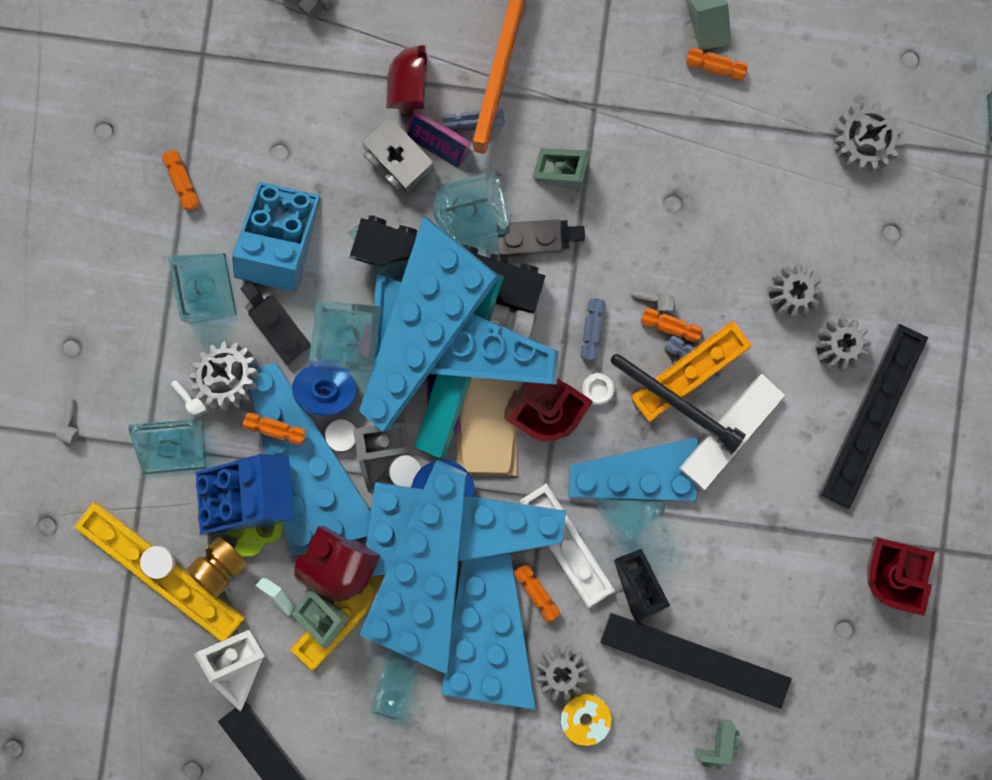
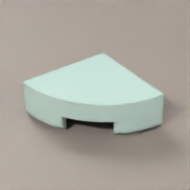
(276, 596)

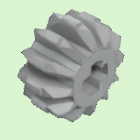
(805, 298)
(849, 355)
(561, 684)

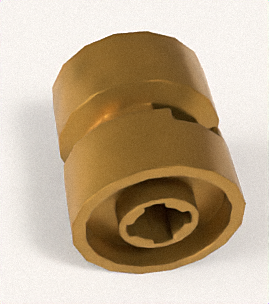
(216, 567)

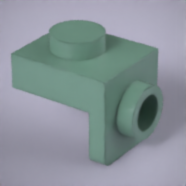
(726, 741)

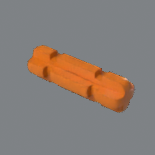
(716, 64)
(180, 180)
(671, 325)
(274, 428)
(537, 592)

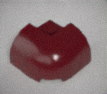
(407, 81)
(546, 410)
(335, 565)
(900, 575)

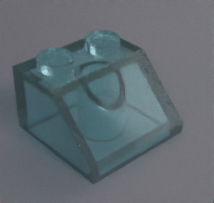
(344, 336)

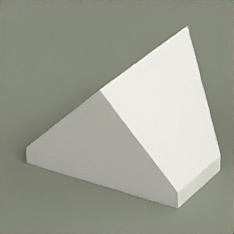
(232, 666)

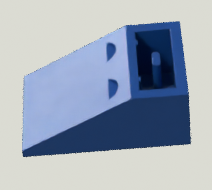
(245, 494)

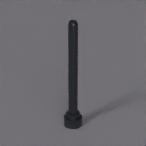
(727, 437)

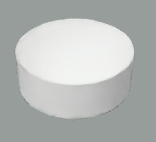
(598, 388)
(340, 435)
(403, 470)
(157, 562)

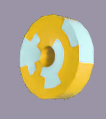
(585, 733)

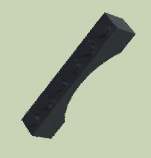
(383, 245)

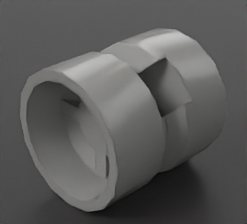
(519, 322)

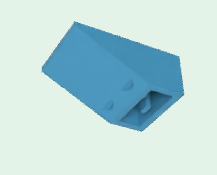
(275, 237)

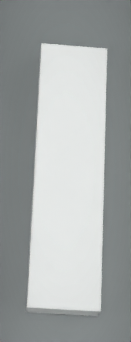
(745, 415)
(574, 554)

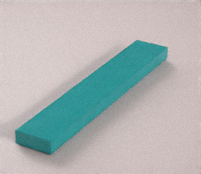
(448, 397)

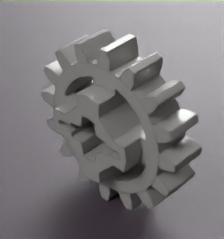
(863, 125)
(217, 390)

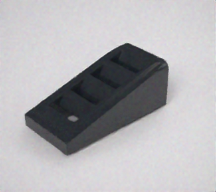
(635, 600)

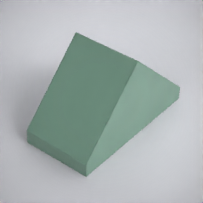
(710, 23)
(562, 167)
(320, 618)

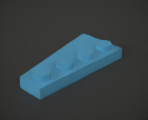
(636, 474)

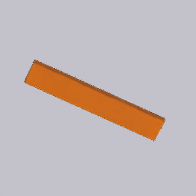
(498, 75)

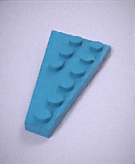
(431, 308)
(480, 347)
(318, 480)
(486, 528)
(419, 587)
(487, 637)

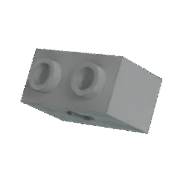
(389, 139)

